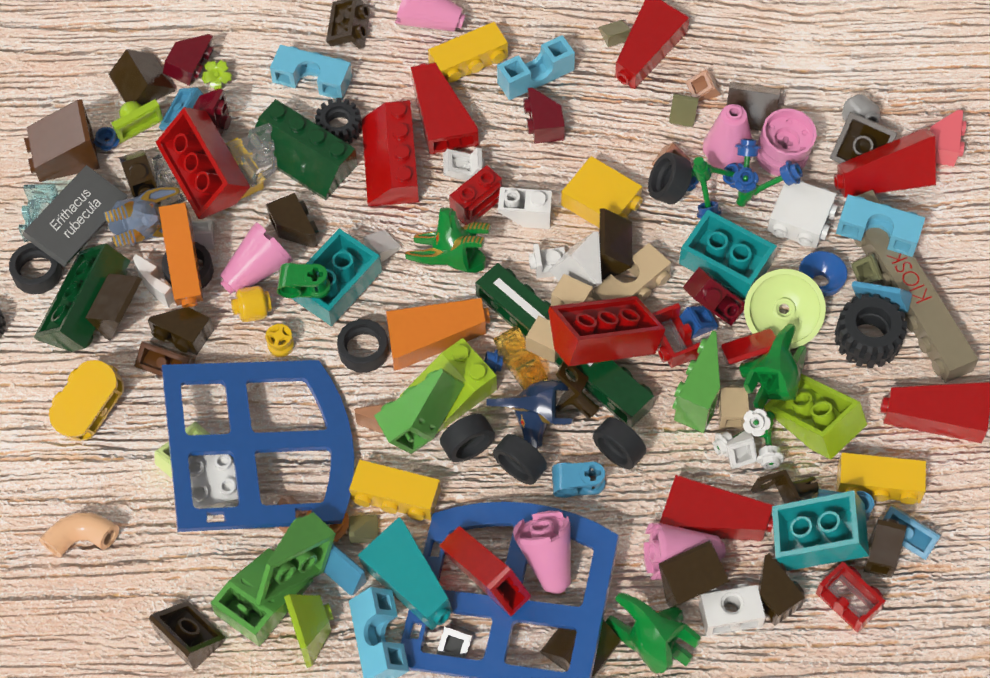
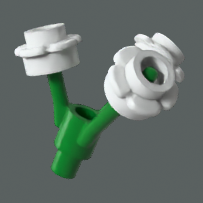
(760, 425)

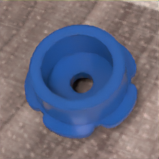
(104, 134)
(494, 360)

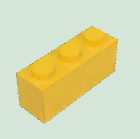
(469, 52)
(882, 477)
(394, 490)

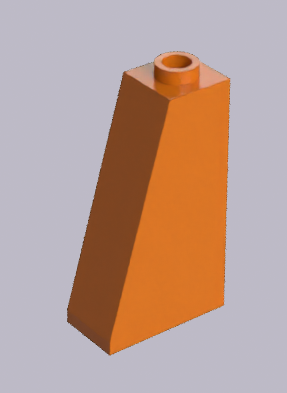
(181, 254)
(432, 329)

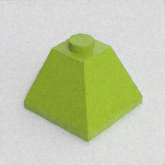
(310, 623)

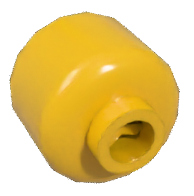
(251, 304)

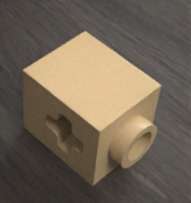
(732, 407)

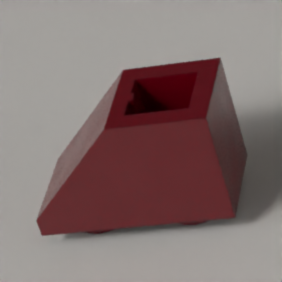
(186, 58)
(216, 107)
(545, 119)
(714, 296)

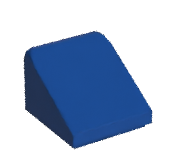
(699, 319)

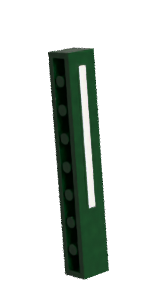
(607, 381)

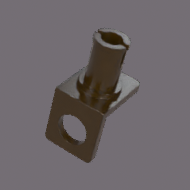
(575, 395)
(788, 490)

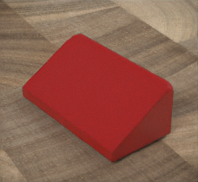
(748, 346)

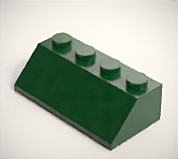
(307, 150)
(65, 320)

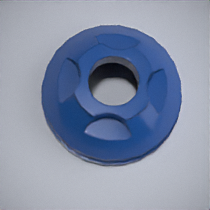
(825, 265)

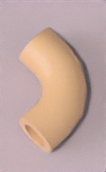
(77, 528)

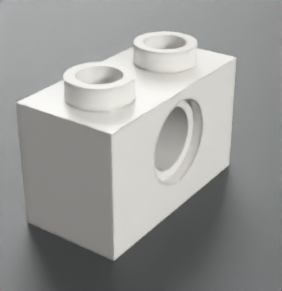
(720, 621)

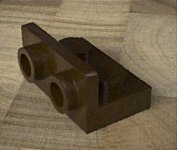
(348, 23)

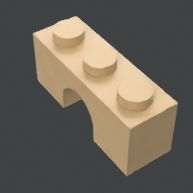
(648, 268)
(567, 291)

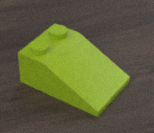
(468, 367)
(820, 417)

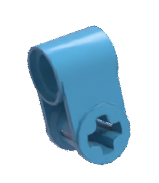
(574, 479)

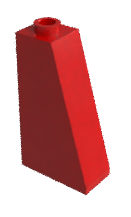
(649, 41)
(441, 112)
(891, 167)
(943, 410)
(716, 511)
(485, 570)

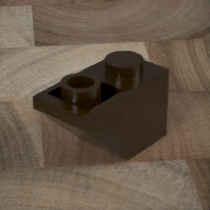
(138, 172)
(291, 221)
(183, 328)
(885, 547)
(778, 592)

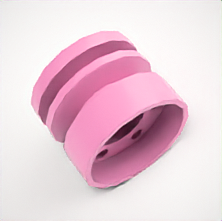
(785, 137)

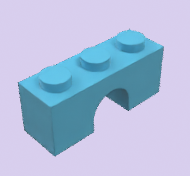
(553, 61)
(293, 64)
(901, 226)
(370, 616)

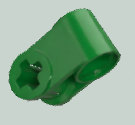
(301, 280)

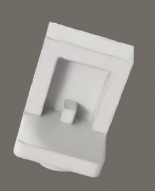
(461, 164)

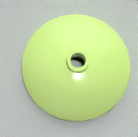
(791, 288)

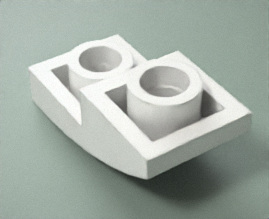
(150, 277)

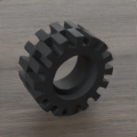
(340, 110)

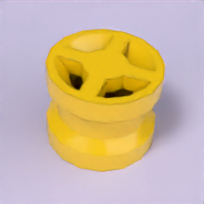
(275, 335)

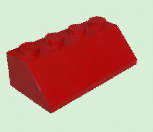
(390, 155)
(202, 163)
(604, 330)

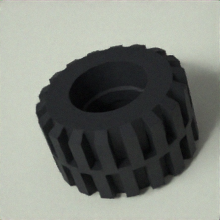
(872, 312)

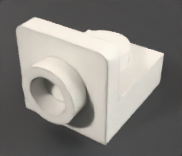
(544, 259)

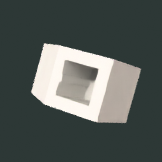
(526, 206)

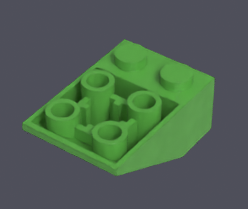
(699, 394)
(420, 411)
(237, 601)

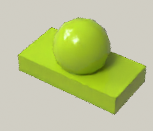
(136, 119)

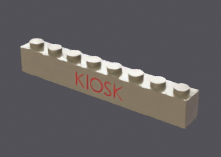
(927, 314)

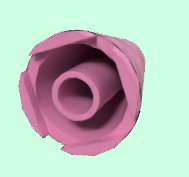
(430, 14)
(724, 134)
(253, 260)
(670, 541)
(547, 548)

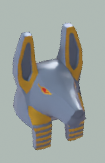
(138, 217)

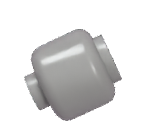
(862, 106)

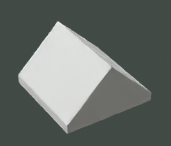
(581, 262)

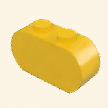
(85, 400)

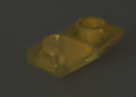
(521, 363)

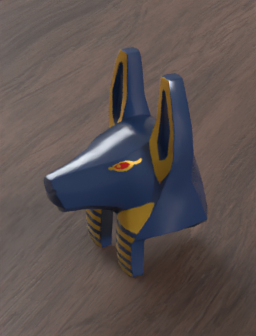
(535, 409)

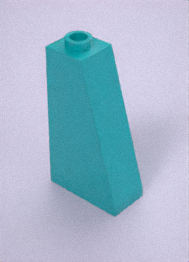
(401, 567)

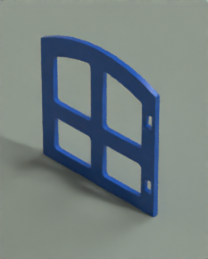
(244, 443)
(584, 619)

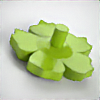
(216, 74)

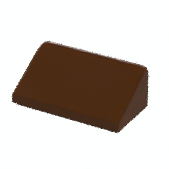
(153, 355)

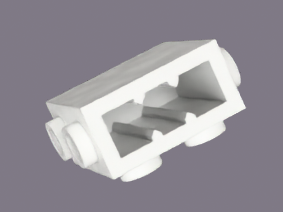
(803, 213)
(213, 481)

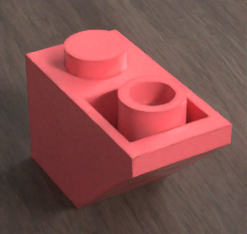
(948, 137)

